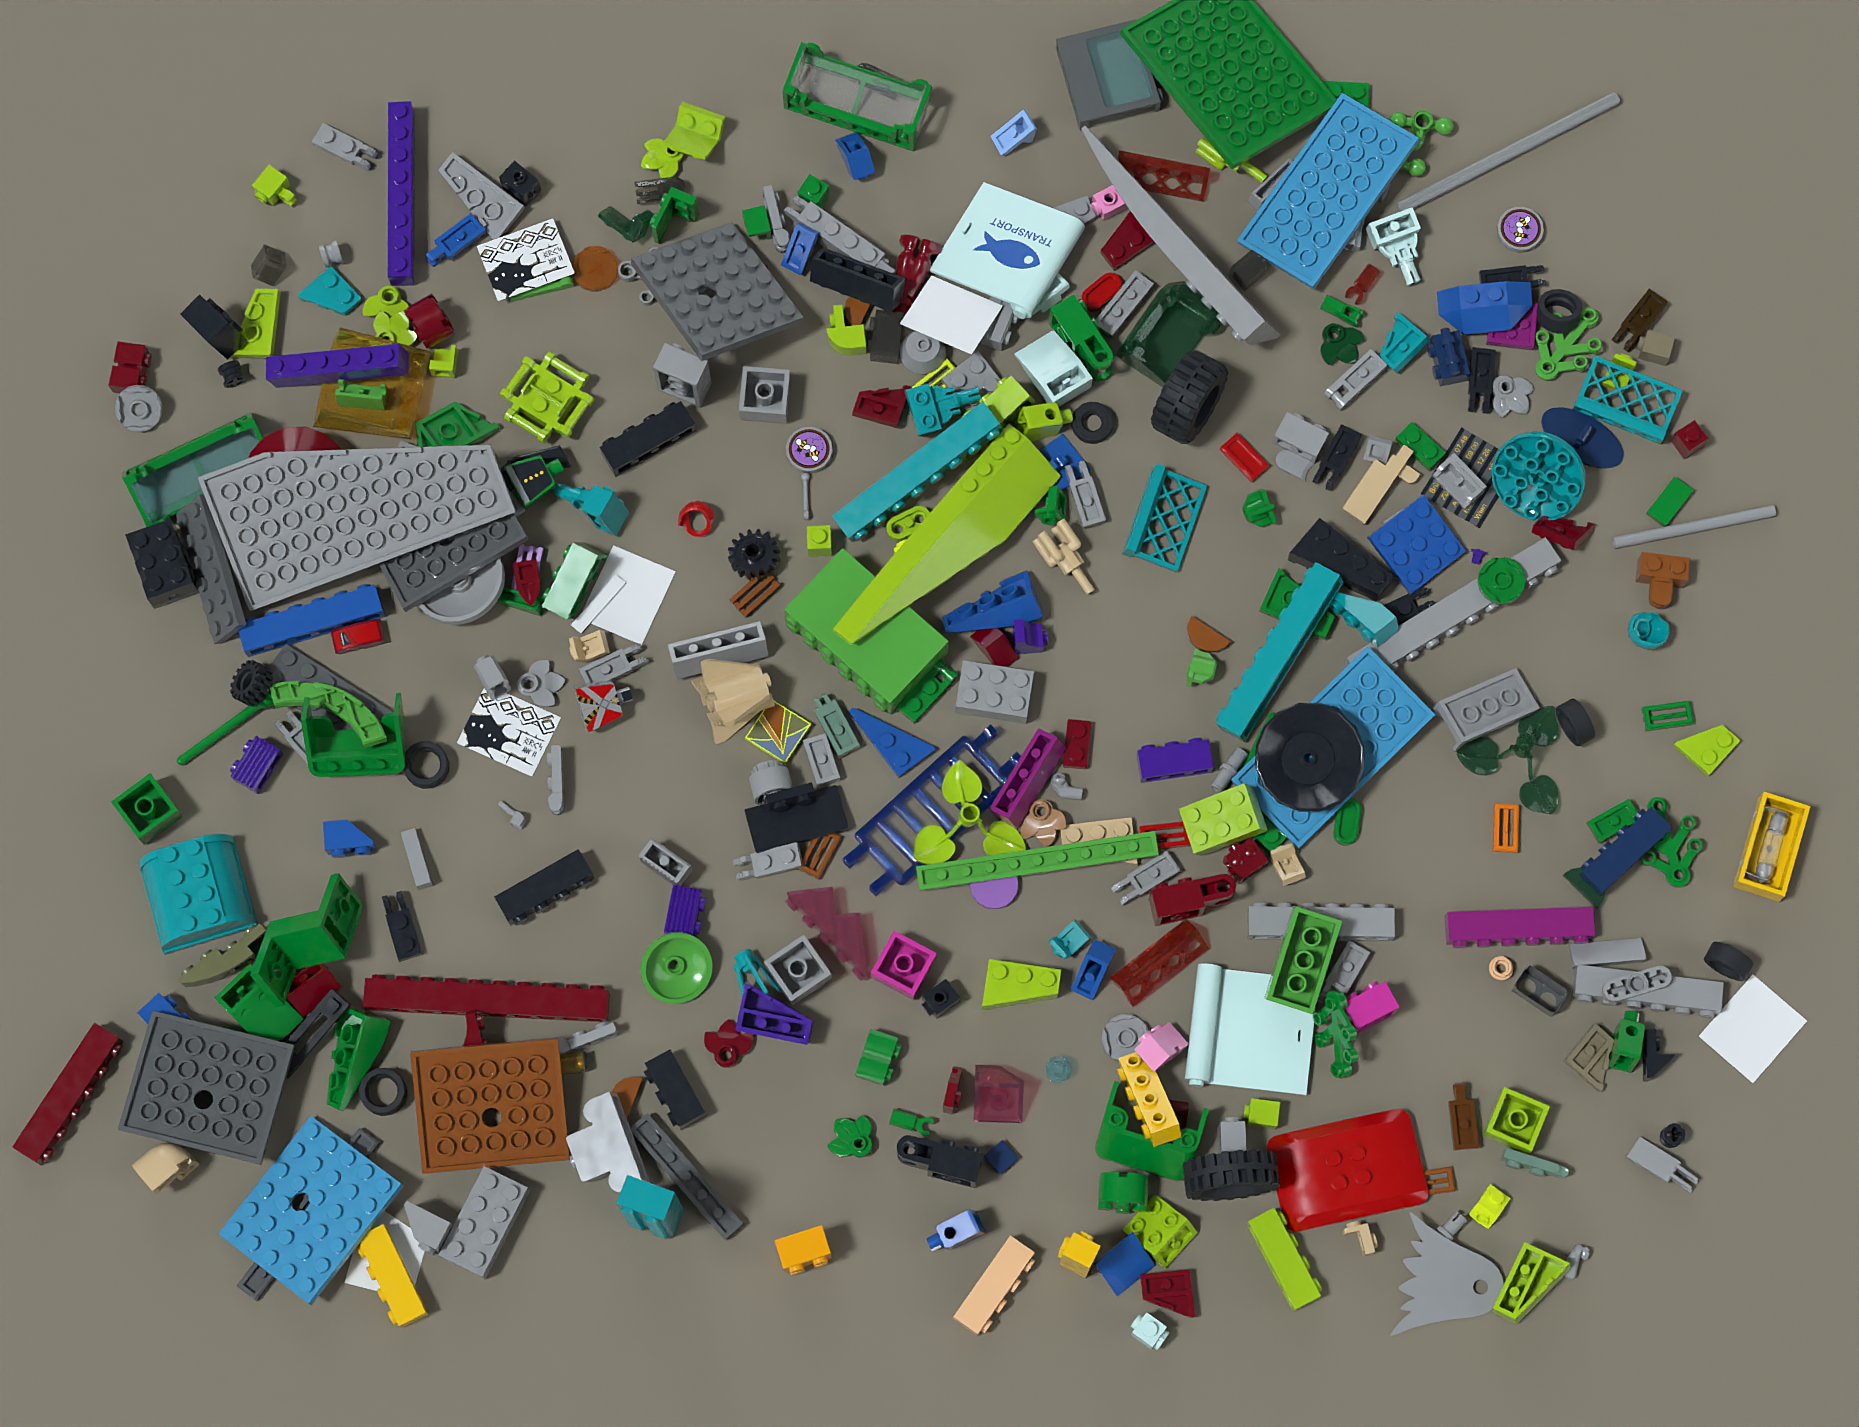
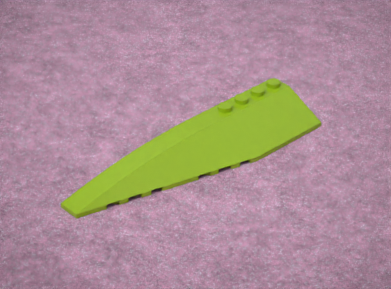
(961, 528)

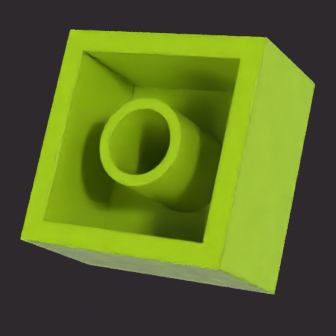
(1516, 1120)

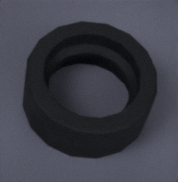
(1561, 298)
(1575, 722)
(439, 777)
(1728, 961)
(378, 1073)

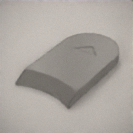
(1293, 464)

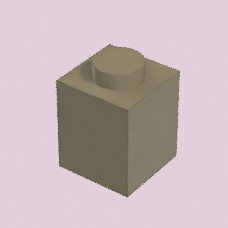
(1655, 347)

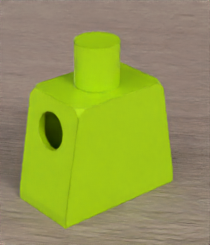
(1042, 420)

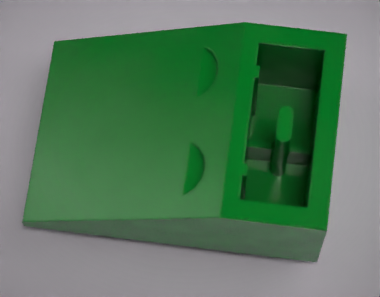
(255, 1011)

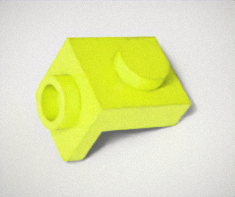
(1489, 1206)

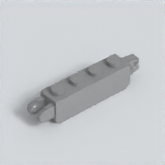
(836, 235)

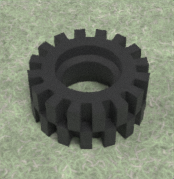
(251, 683)

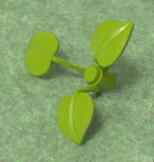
(964, 786)

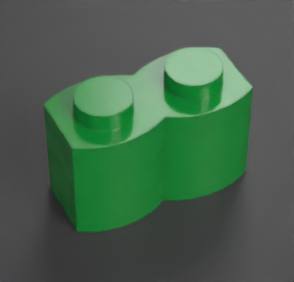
(877, 1057)

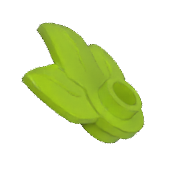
(659, 158)
(377, 303)
(395, 328)

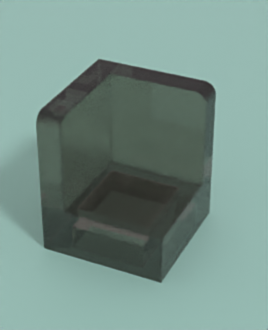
(268, 265)

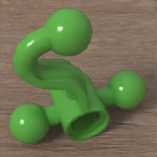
(1443, 126)

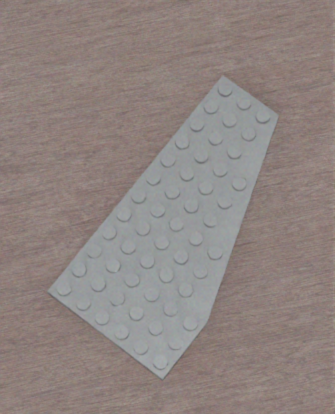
(332, 512)

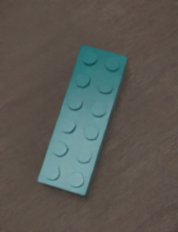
(649, 1207)

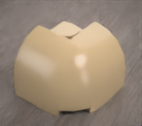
(163, 1165)

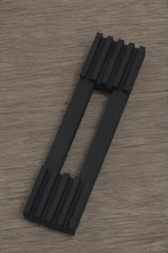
(333, 1007)

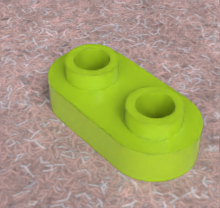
(905, 521)

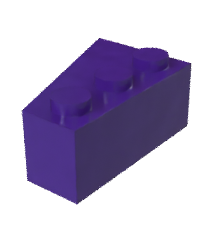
(771, 1018)

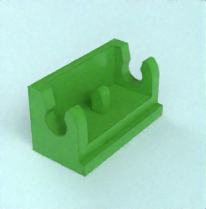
(361, 396)

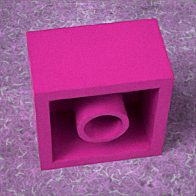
(903, 965)
(1370, 1006)

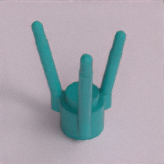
(748, 964)

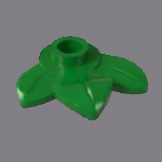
(849, 1135)

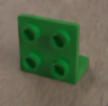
(673, 202)

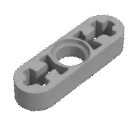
(1655, 985)

